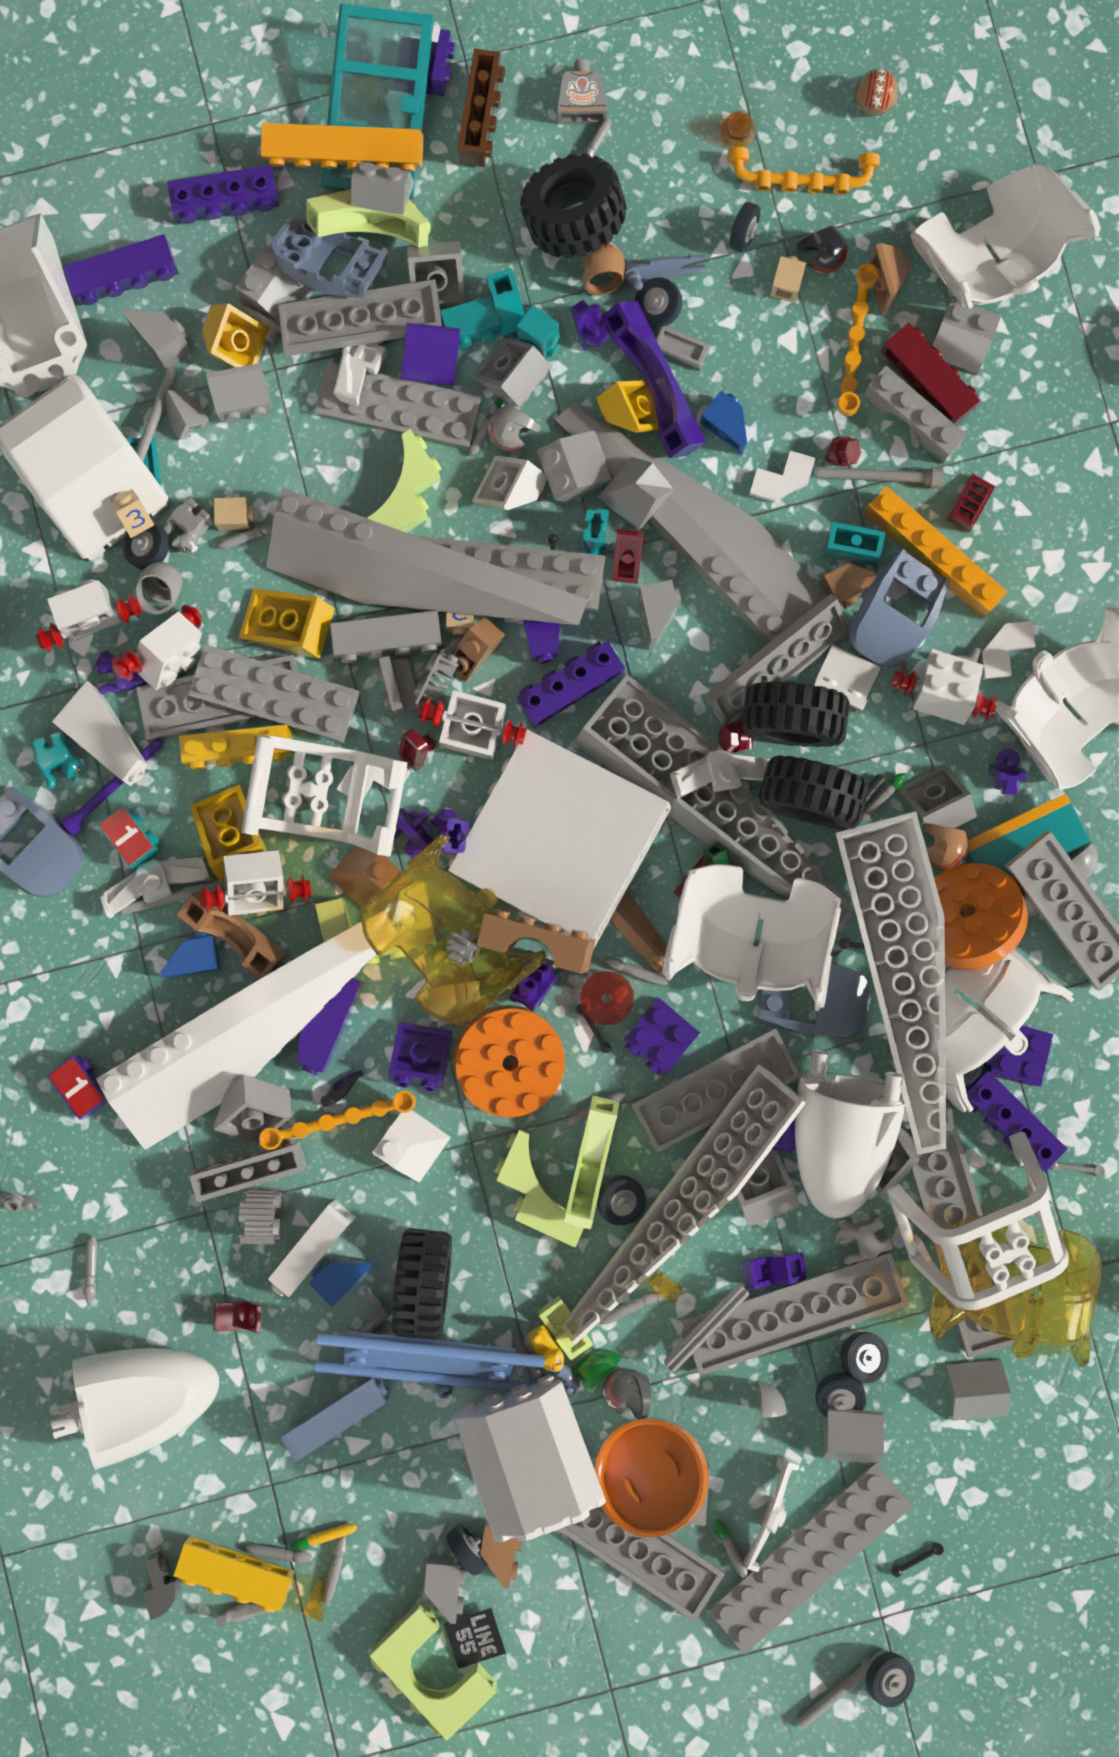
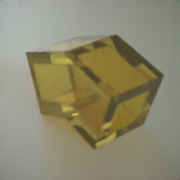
(665, 1285)

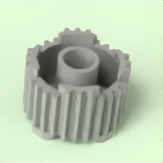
(260, 1216)

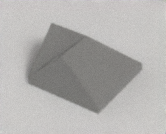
(636, 492)

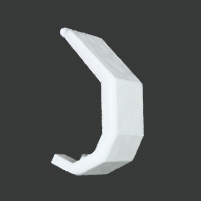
(76, 464)

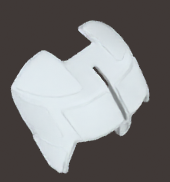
(1027, 231)
(1089, 683)
(720, 927)
(1006, 1000)

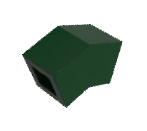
(715, 855)

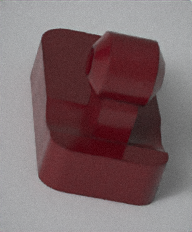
(414, 748)

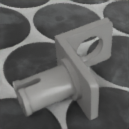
(377, 1323)

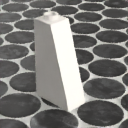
(98, 730)
(311, 1248)

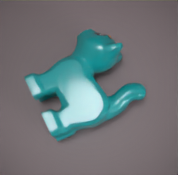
(594, 534)
(56, 756)

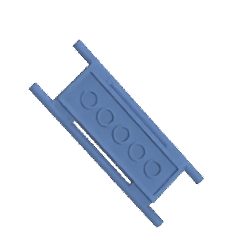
(426, 1361)

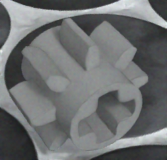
(462, 947)

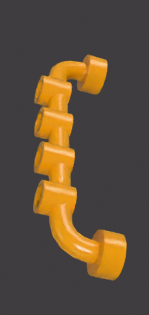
(815, 181)
(849, 401)
(272, 1137)

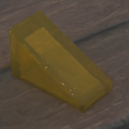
(315, 1605)

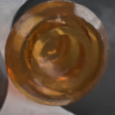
(738, 129)

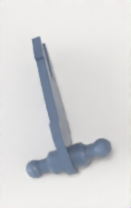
(660, 267)

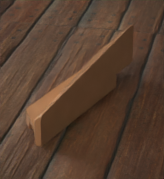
(639, 932)

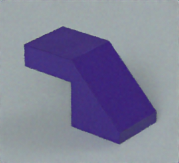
(774, 1270)

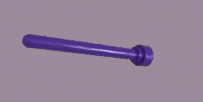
(75, 820)

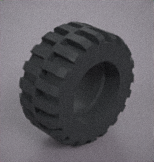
(567, 183)
(795, 714)
(813, 792)
(421, 1284)

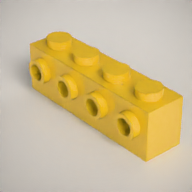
(229, 747)
(233, 1574)

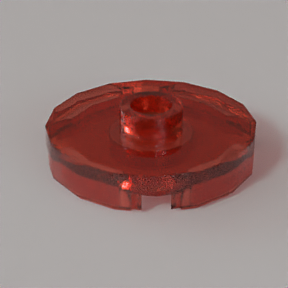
(621, 994)

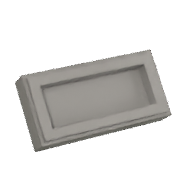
(682, 347)

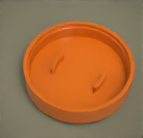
(652, 1477)

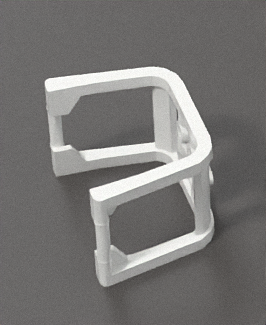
(394, 777)
(996, 1255)

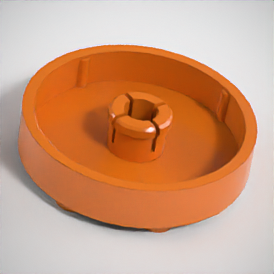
(981, 915)
(531, 1077)

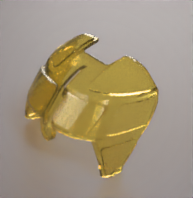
(415, 911)
(1055, 1318)

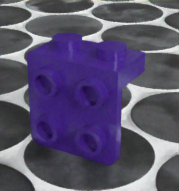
(439, 70)

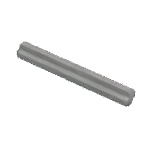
(706, 1327)

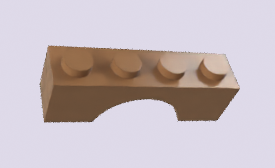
(255, 949)
(569, 950)

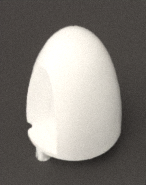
(845, 1135)
(135, 1400)

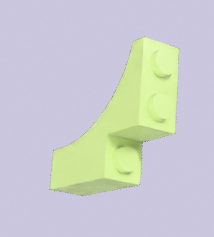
(335, 215)
(419, 472)
(591, 1162)
(538, 1207)

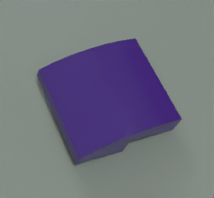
(430, 353)

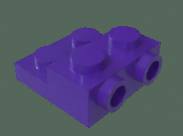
(661, 1037)
(420, 1056)
(1028, 1066)

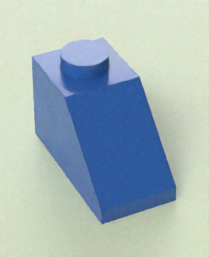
(726, 421)
(193, 957)
(337, 1278)

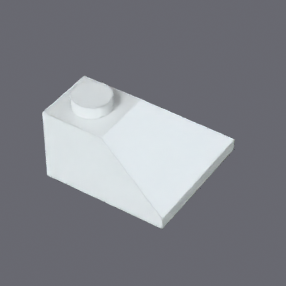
(510, 484)
(411, 1145)

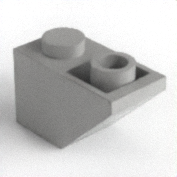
(442, 1586)

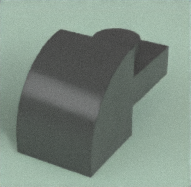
(163, 1589)

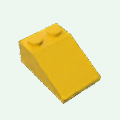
(287, 622)
(220, 827)

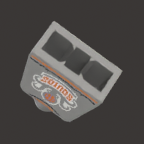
(582, 96)

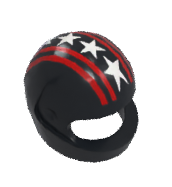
(831, 249)

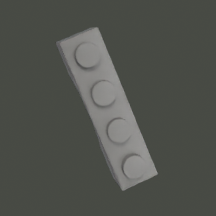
(896, 397)

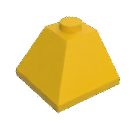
(233, 336)
(629, 406)

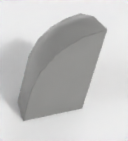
(184, 413)
(770, 1401)

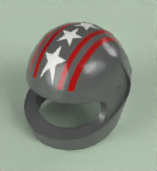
(630, 1390)

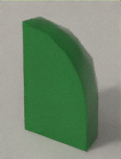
(596, 1368)

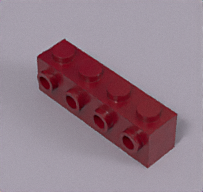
(930, 374)

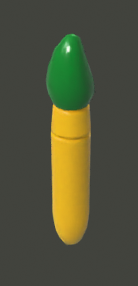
(323, 1536)

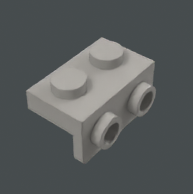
(399, 685)

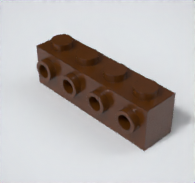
(479, 108)

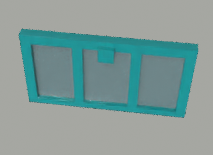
(378, 75)

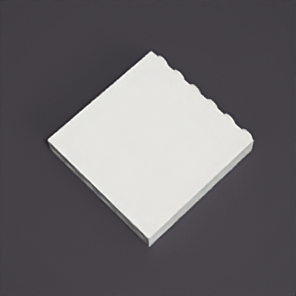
(559, 837)

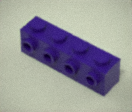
(223, 194)
(121, 270)
(570, 684)
(1009, 1116)

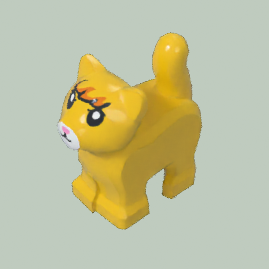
(544, 1345)

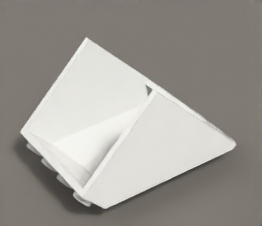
(37, 313)
(528, 1460)

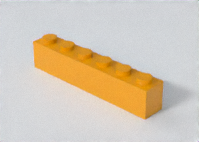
(341, 146)
(935, 551)

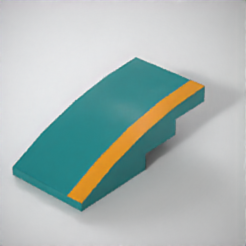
(1007, 840)

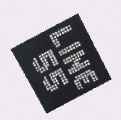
(475, 1638)

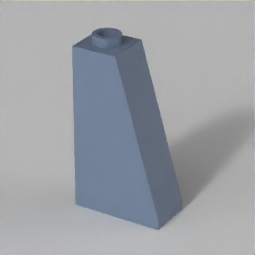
(334, 1417)

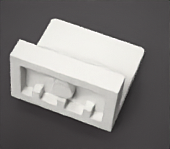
(848, 675)

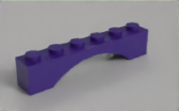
(634, 336)

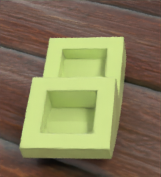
(553, 1316)

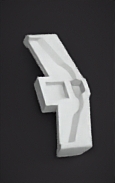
(354, 364)
(720, 770)
(153, 882)
(774, 1515)

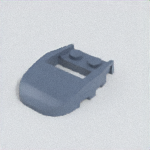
(304, 255)
(882, 631)
(49, 859)
(843, 1012)

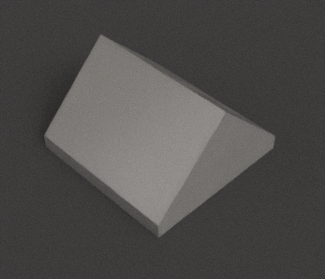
(900, 1163)
(977, 1389)
(853, 1436)

